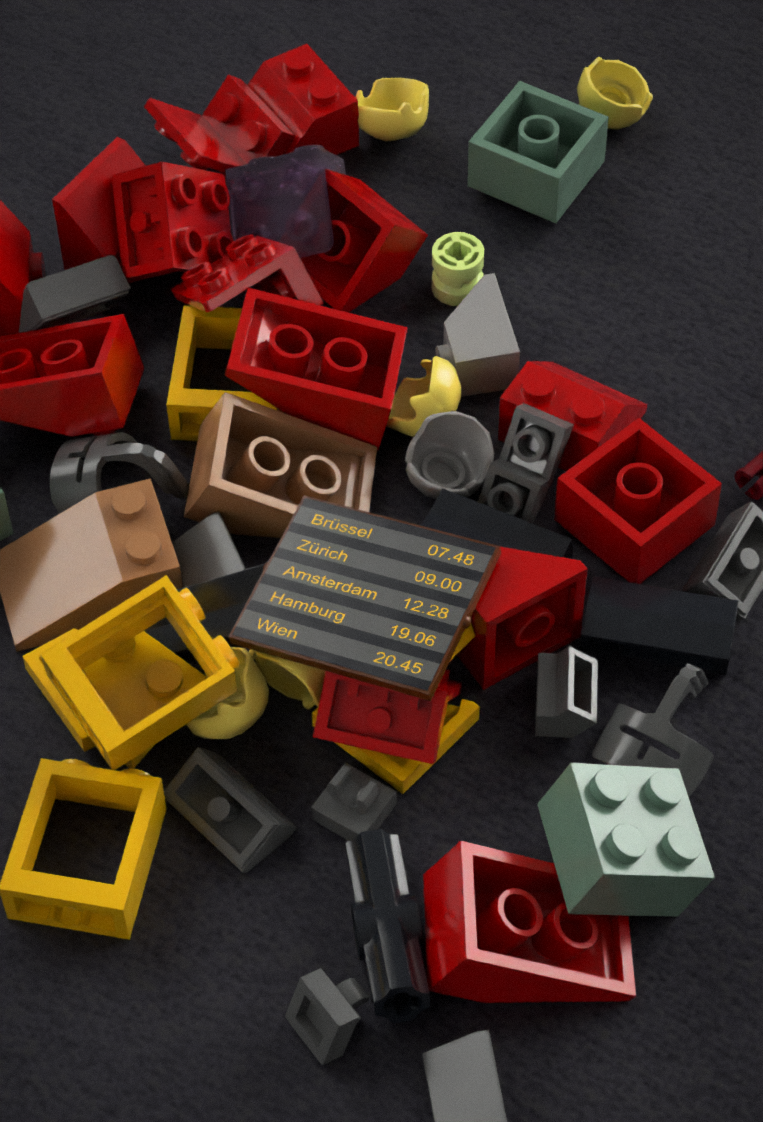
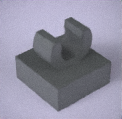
(353, 803)
(325, 1013)

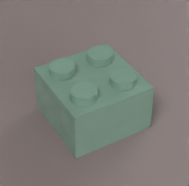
(537, 151)
(624, 840)

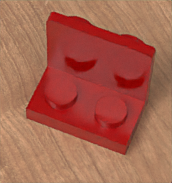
(229, 131)
(170, 218)
(248, 263)
(383, 718)

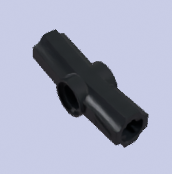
(387, 926)

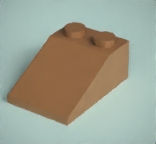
(262, 462)
(85, 563)

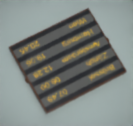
(366, 597)

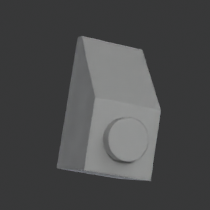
(481, 340)

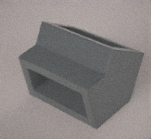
(565, 693)

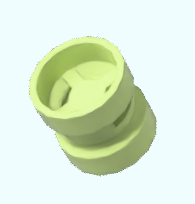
(457, 266)

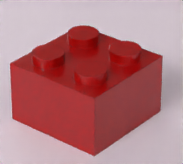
(637, 501)

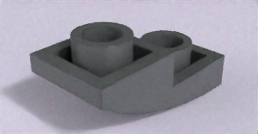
(526, 463)

